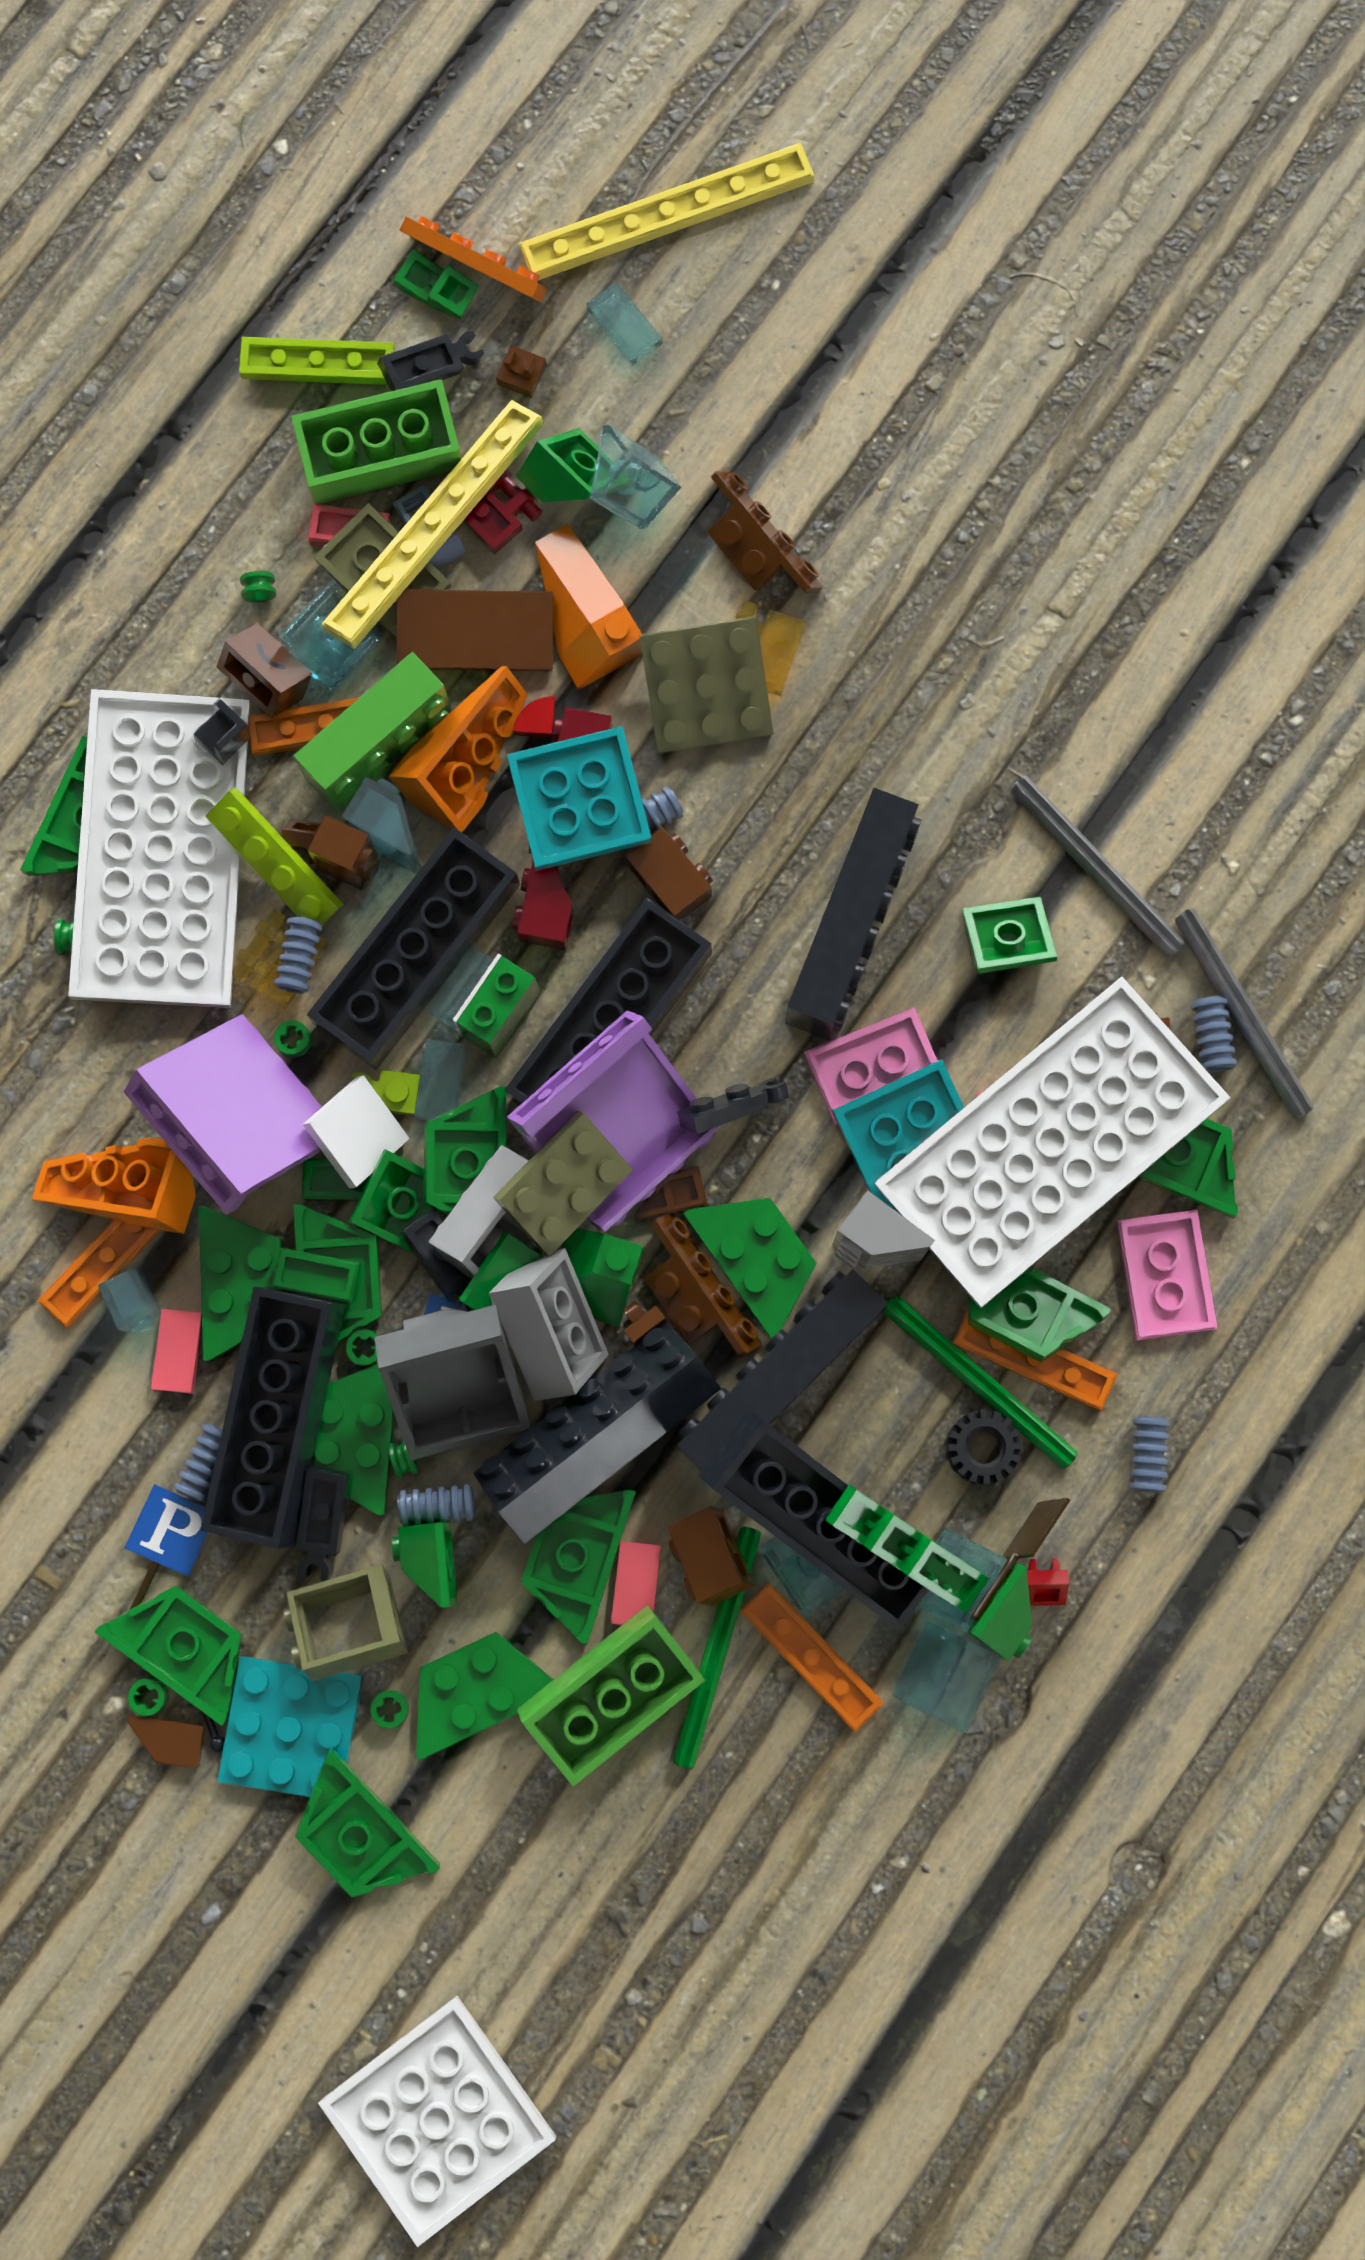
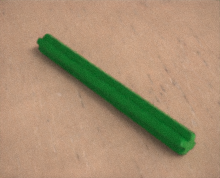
(980, 1382)
(713, 1661)

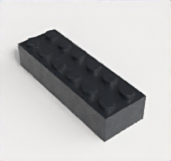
(850, 915)
(414, 948)
(639, 973)
(789, 1366)
(273, 1417)
(595, 1431)
(791, 1500)

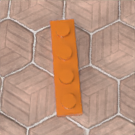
(460, 250)

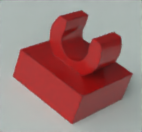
(1047, 1586)

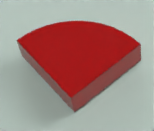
(536, 718)

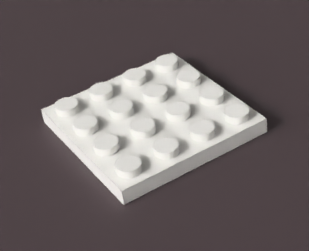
(437, 2120)

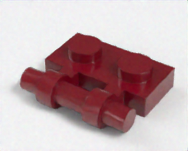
(497, 523)

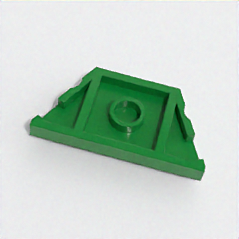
(58, 838)
(460, 1146)
(1199, 1169)
(335, 1239)
(756, 1255)
(231, 1264)
(1037, 1315)
(356, 1436)
(575, 1559)
(182, 1648)
(473, 1691)
(357, 1833)

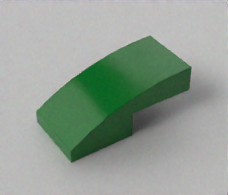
(434, 286)

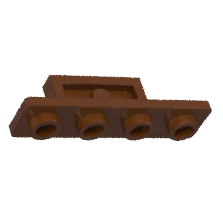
(754, 542)
(694, 1293)

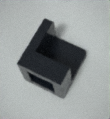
(223, 732)

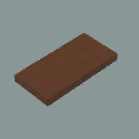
(476, 629)

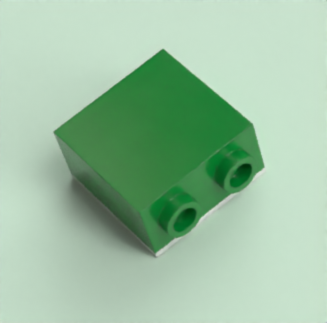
(497, 1006)

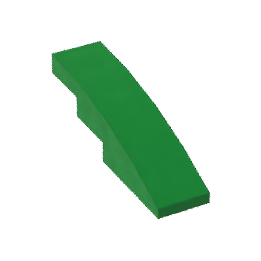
(907, 1549)

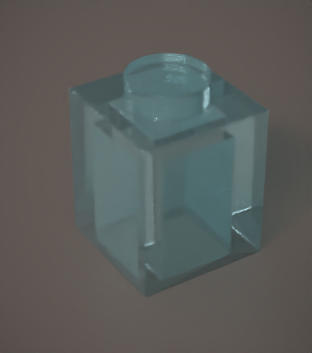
(130, 1301)

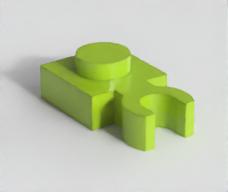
(396, 1090)

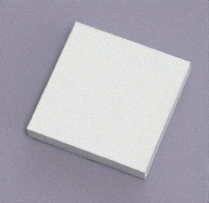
(355, 1131)

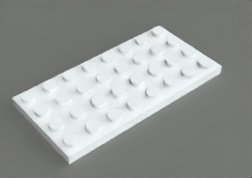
(151, 867)
(1052, 1141)

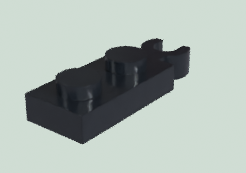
(428, 361)
(734, 1104)
(444, 1274)
(322, 1519)

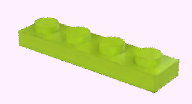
(312, 360)
(273, 858)

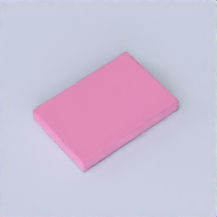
(869, 1058)
(1166, 1275)

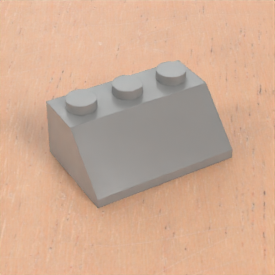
(478, 1219)
(879, 1236)
(549, 1326)

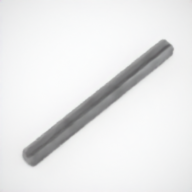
(1097, 866)
(1244, 1013)

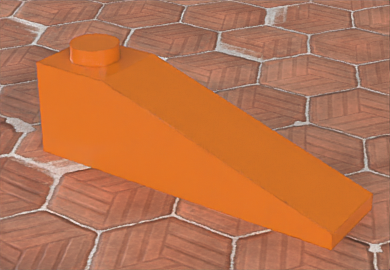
(589, 618)
(455, 759)
(127, 1184)

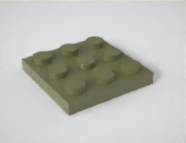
(706, 684)

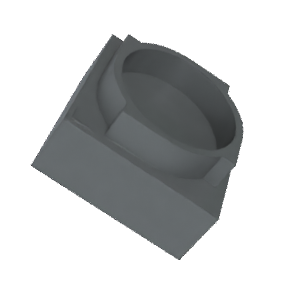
(451, 1380)

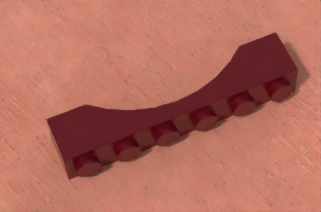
(547, 909)

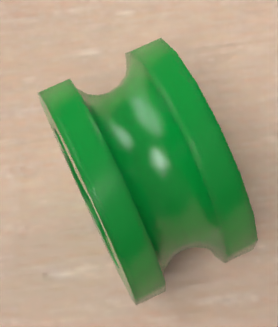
(258, 586)
(63, 937)
(282, 1032)
(363, 1360)
(401, 1460)
(151, 1684)
(399, 1717)

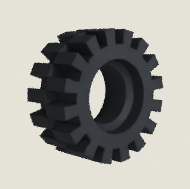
(1008, 1442)

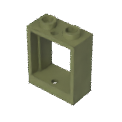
(370, 1580)

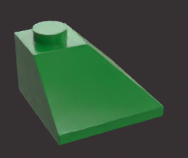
(561, 467)
(605, 1271)
(428, 1560)
(1007, 1617)

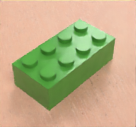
(377, 442)
(374, 731)
(610, 1695)

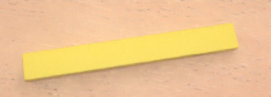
(667, 212)
(432, 524)

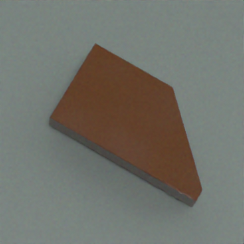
(674, 1195)
(170, 1740)

